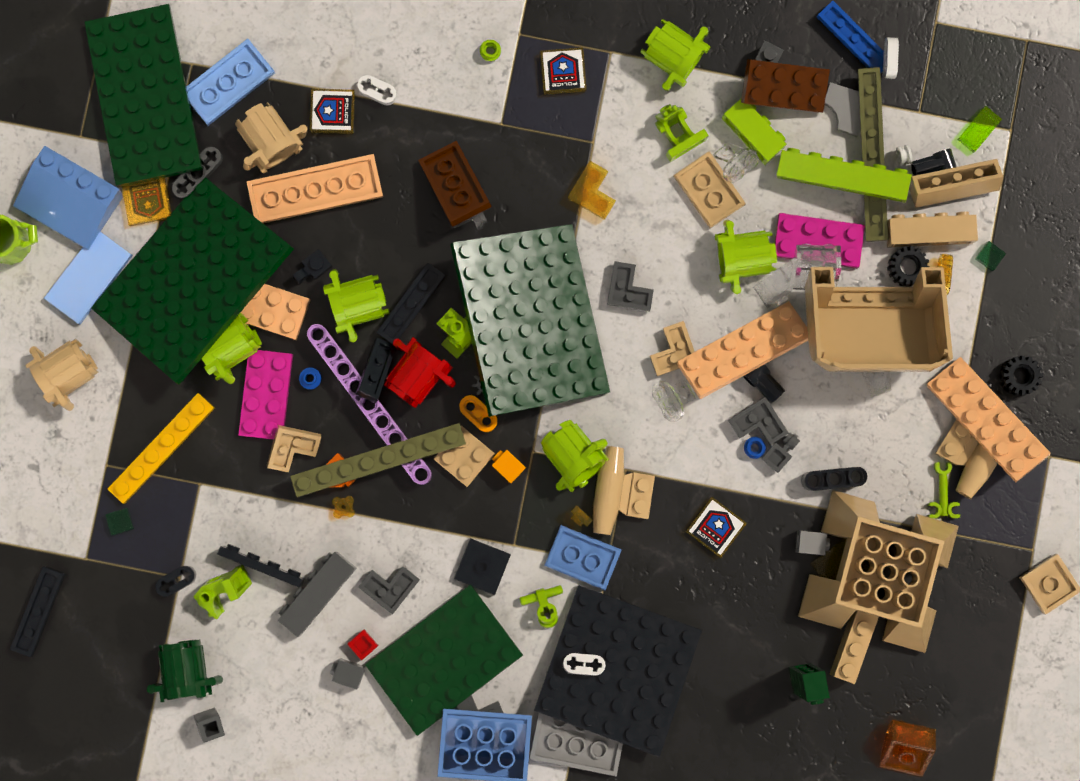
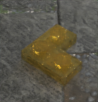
(587, 194)

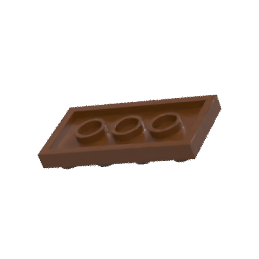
(785, 86)
(454, 183)

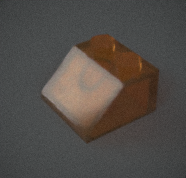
(908, 748)

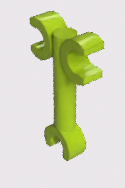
(943, 507)

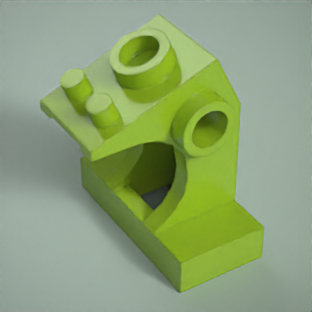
(667, 118)
(458, 331)
(232, 583)

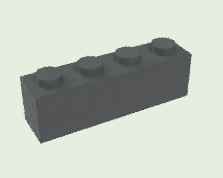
(317, 593)

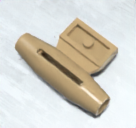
(964, 450)
(619, 492)

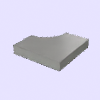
(846, 107)

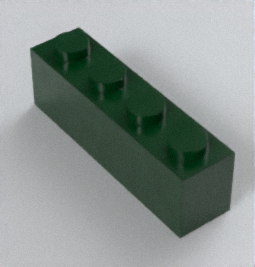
(809, 683)

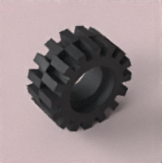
(896, 259)
(1033, 371)

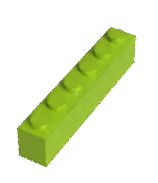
(844, 176)

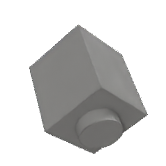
(812, 542)

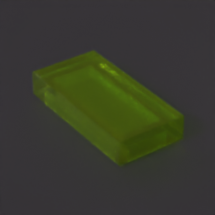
(979, 129)

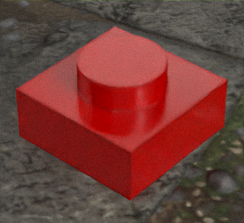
(363, 644)

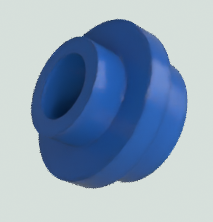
(310, 385)
(761, 447)

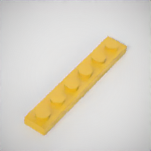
(161, 448)

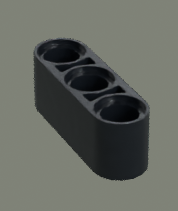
(844, 478)

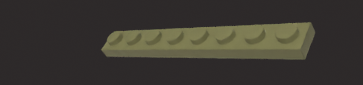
(872, 148)
(378, 460)

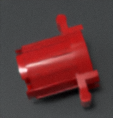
(417, 373)

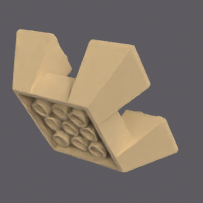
(904, 604)

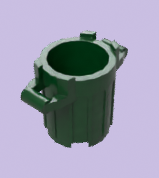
(183, 671)

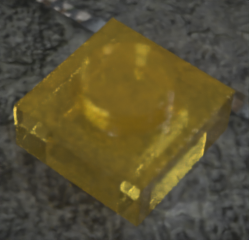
(580, 517)

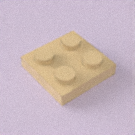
(466, 460)
(1050, 584)

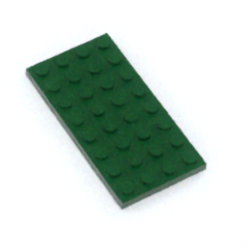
(143, 95)

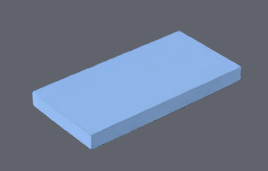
(228, 81)
(88, 277)

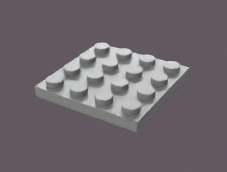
(574, 747)

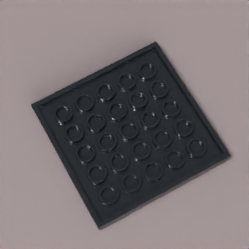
(642, 674)

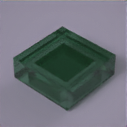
(990, 256)
(119, 521)

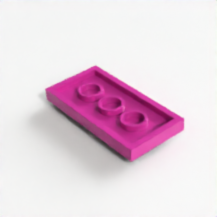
(800, 230)
(265, 394)

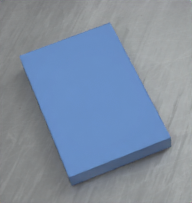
(583, 557)

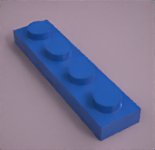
(852, 36)

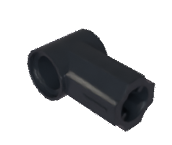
(939, 161)
(765, 383)

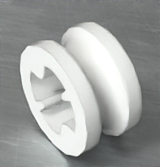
(904, 155)

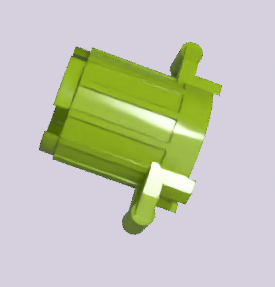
(675, 52)
(15, 240)
(744, 255)
(355, 302)
(231, 348)
(574, 455)

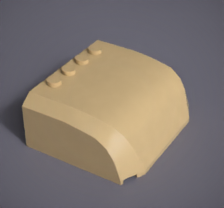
(878, 325)

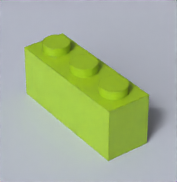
(754, 131)

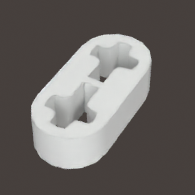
(890, 61)
(374, 94)
(585, 658)

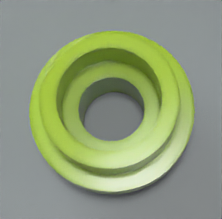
(490, 44)

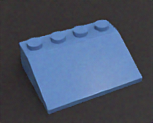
(67, 198)
(484, 745)

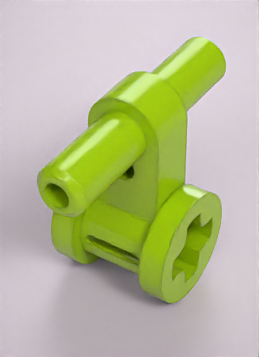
(541, 596)

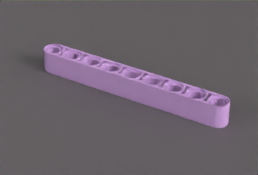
(372, 415)

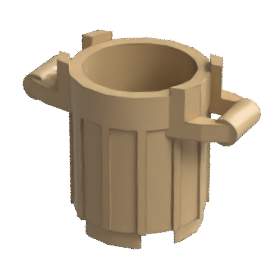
(268, 138)
(61, 372)

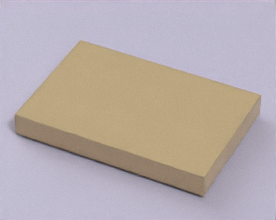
(709, 190)

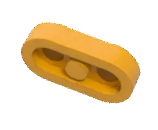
(478, 414)

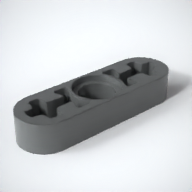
(206, 173)

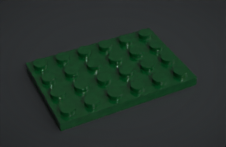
(444, 660)

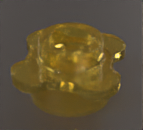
(348, 511)

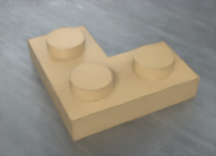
(679, 345)
(291, 441)

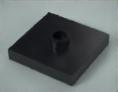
(482, 566)

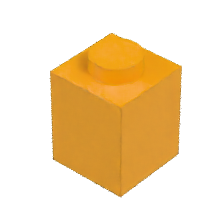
(508, 465)

